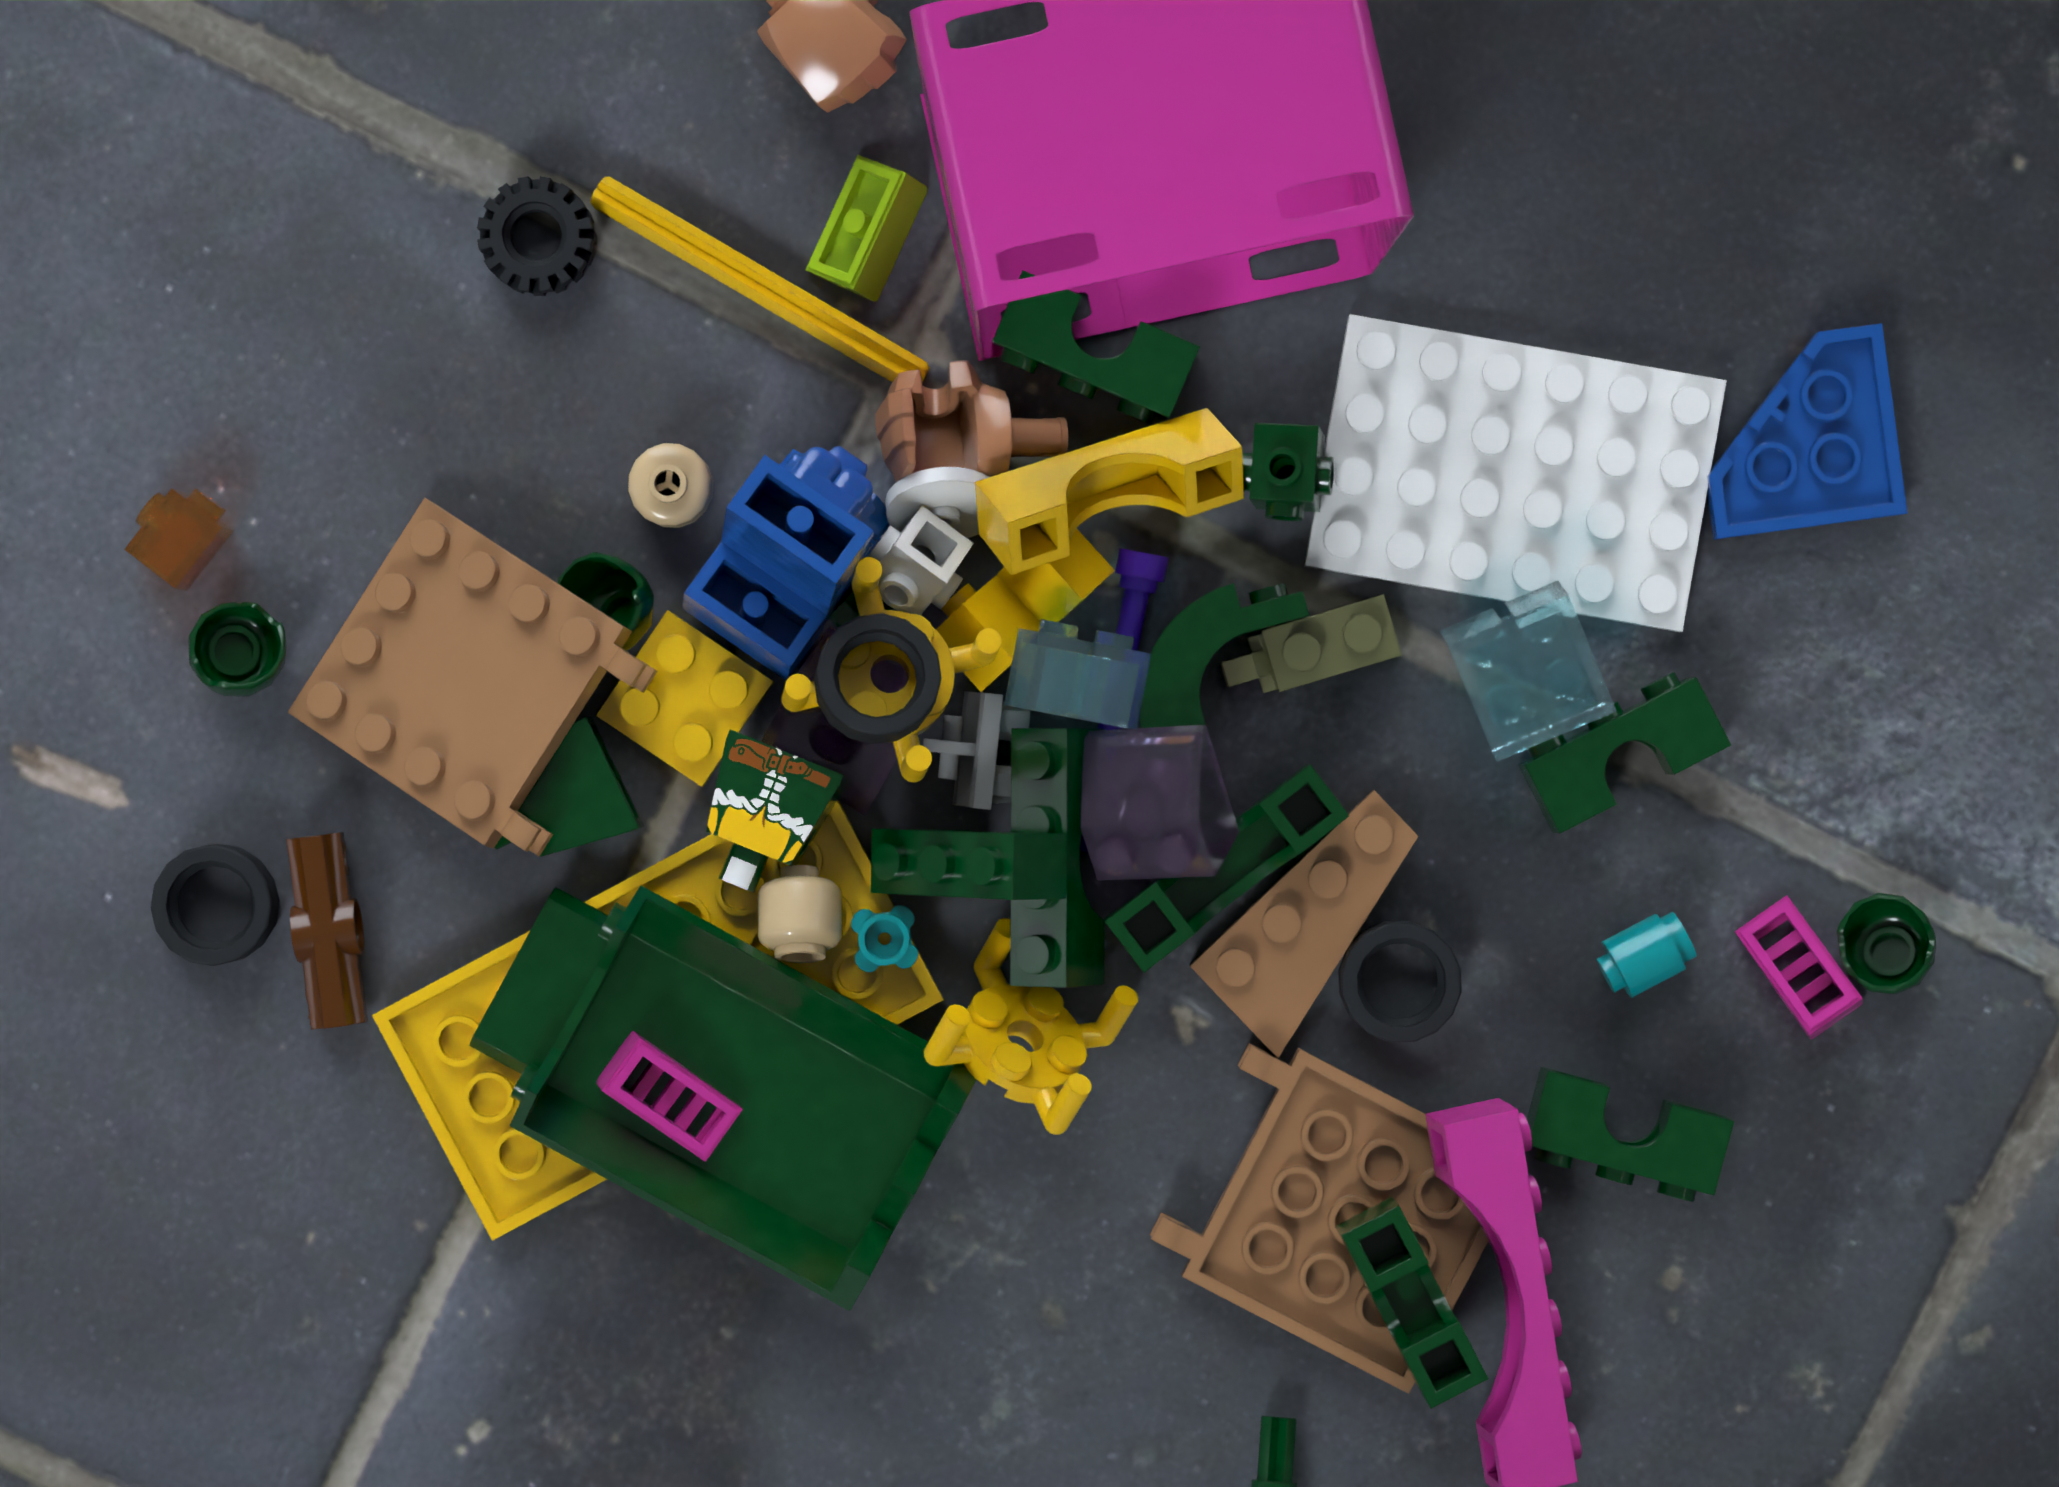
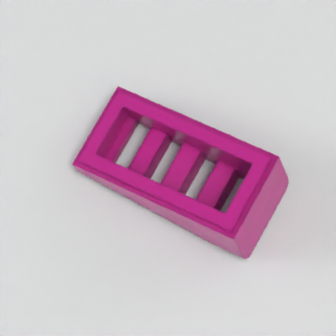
(1834, 1010)
(625, 1061)

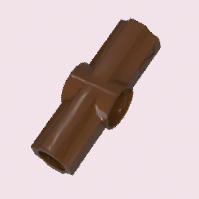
(327, 930)

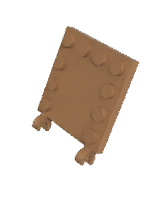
(463, 676)
(1312, 1163)

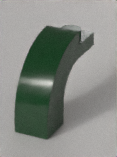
(1194, 637)

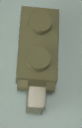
(1317, 647)

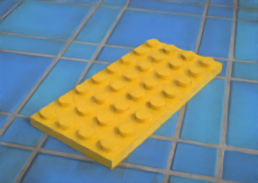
(469, 1093)

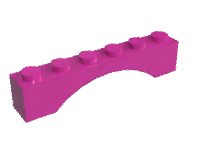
(1525, 1419)

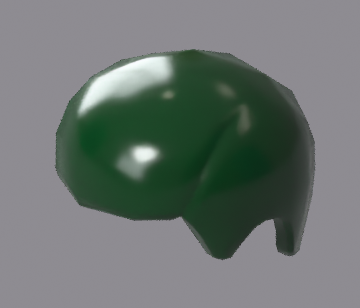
(613, 589)
(237, 649)
(1886, 943)

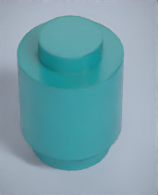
(1645, 954)

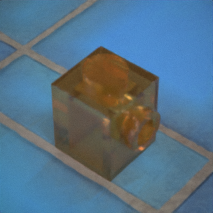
(179, 535)

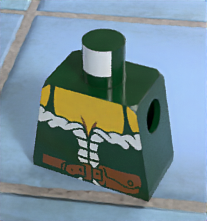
(768, 806)

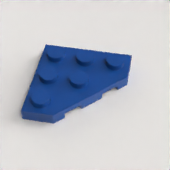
(1815, 445)

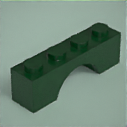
(1268, 836)
(1053, 938)

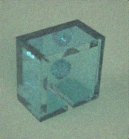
(1528, 671)

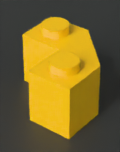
(1021, 602)

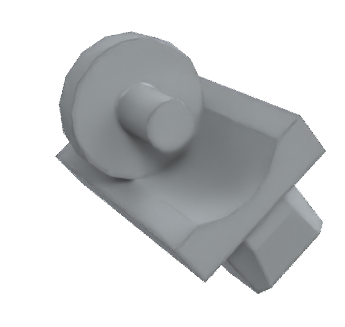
(971, 749)

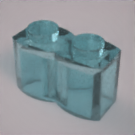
(1078, 677)

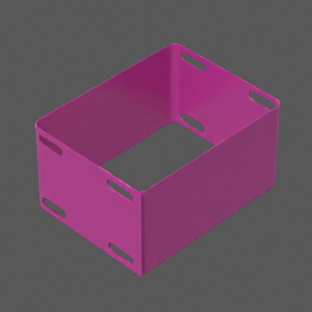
(1159, 153)

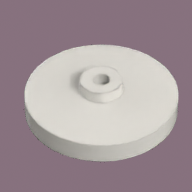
(943, 491)

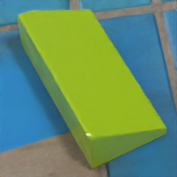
(867, 228)

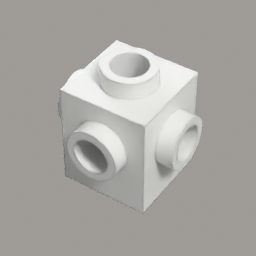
(920, 563)

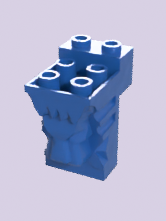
(788, 554)

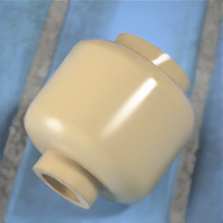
(689, 500)
(799, 915)

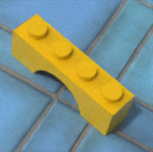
(1172, 465)

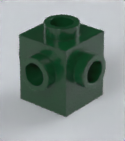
(1284, 448)

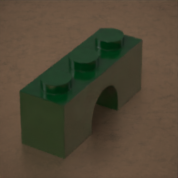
(1143, 376)
(1671, 721)
(969, 864)
(1680, 1151)
(1411, 1302)

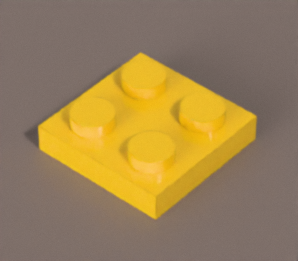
(689, 702)

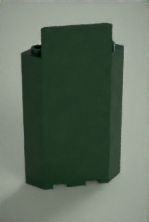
(829, 1092)

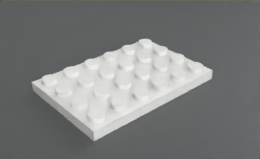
(1516, 470)

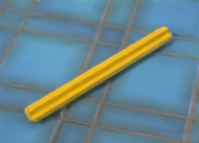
(754, 281)

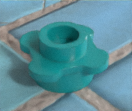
(897, 925)

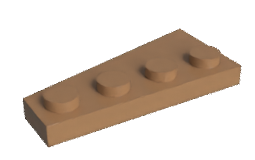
(1297, 932)

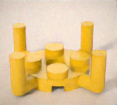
(867, 698)
(1037, 1014)

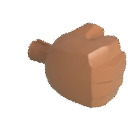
(833, 47)
(959, 426)

